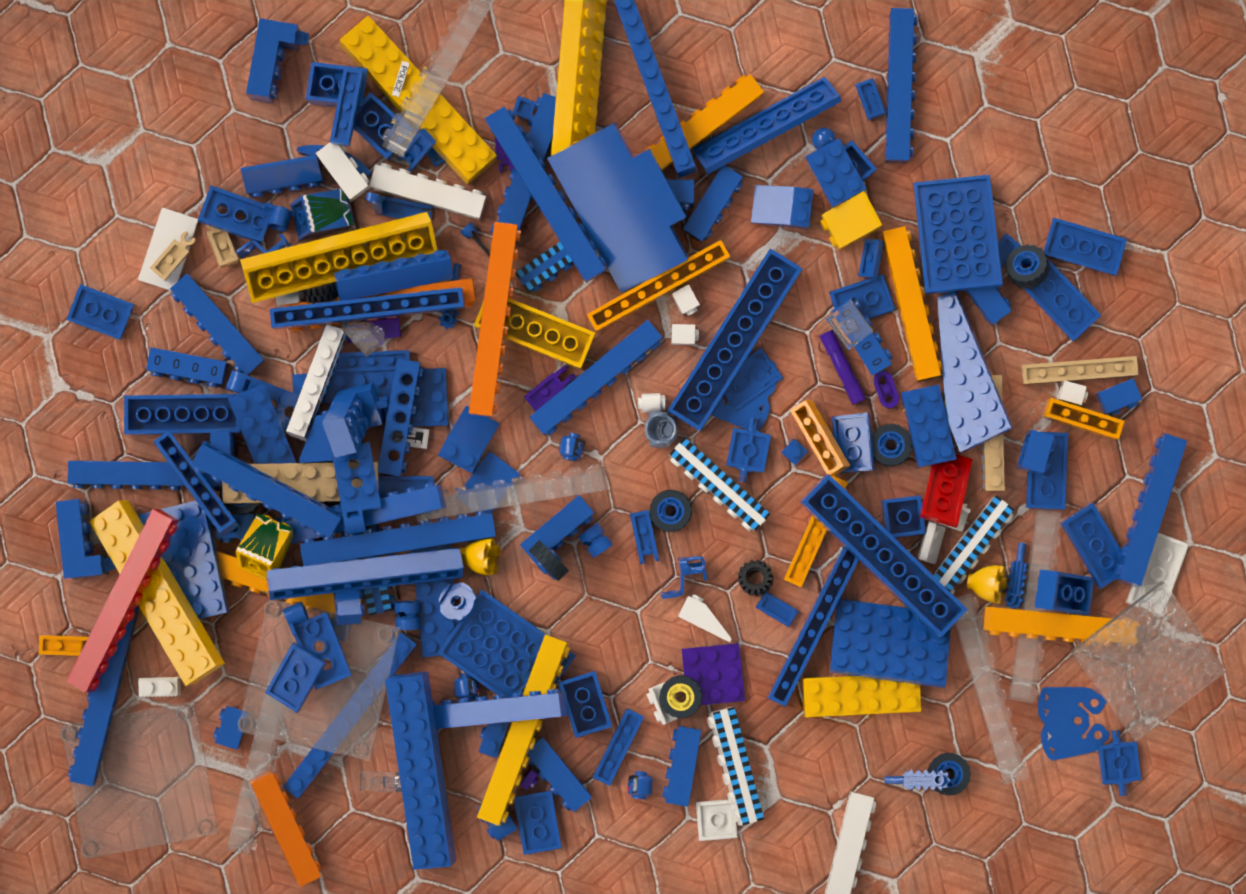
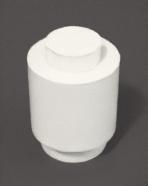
(651, 402)

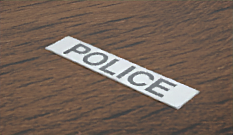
(400, 79)

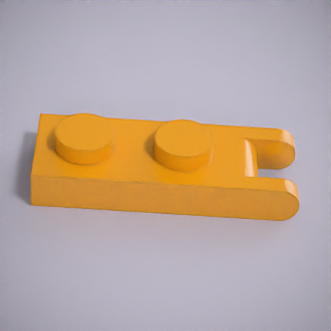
(61, 645)

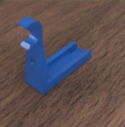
(395, 207)

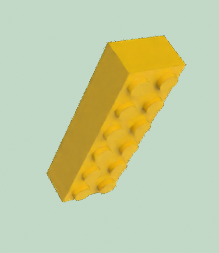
(546, 334)
(858, 696)

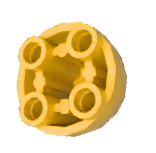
(481, 556)
(988, 583)

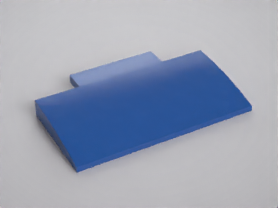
(622, 205)

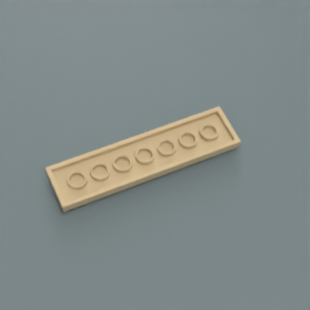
(312, 479)

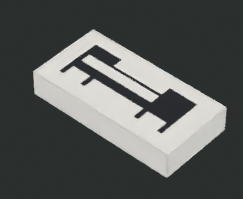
(418, 439)

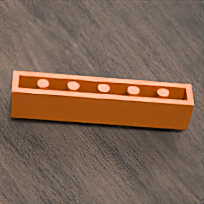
(285, 828)

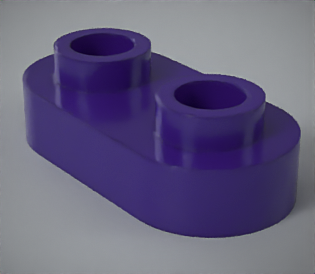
(886, 389)

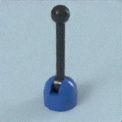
(470, 232)

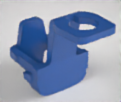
(254, 244)
(685, 569)

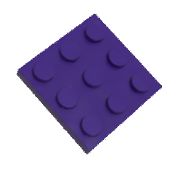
(716, 671)

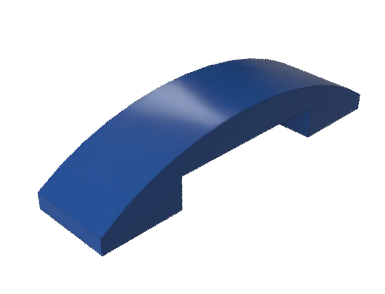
(309, 150)

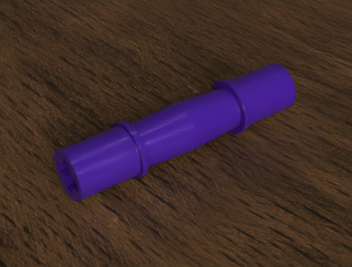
(842, 367)

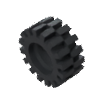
(321, 293)
(755, 589)

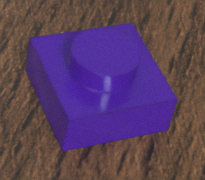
(530, 780)

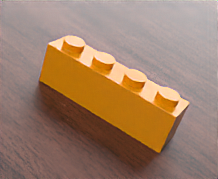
(1083, 419)
(820, 437)

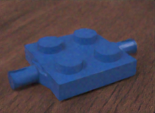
(748, 450)
(1119, 763)

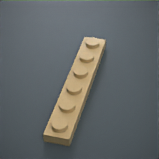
(1079, 370)

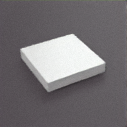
(715, 820)

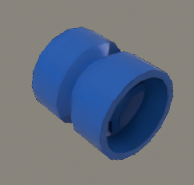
(595, 540)
(407, 614)

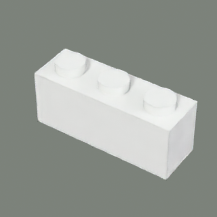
(343, 170)

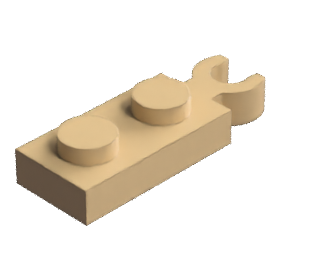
(221, 246)
(172, 257)

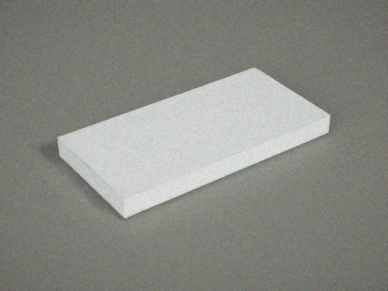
(168, 227)
(1162, 566)

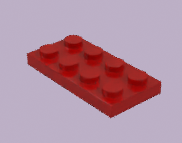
(946, 491)

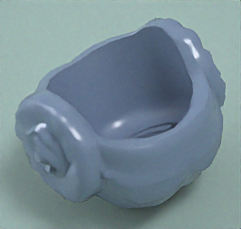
(661, 429)

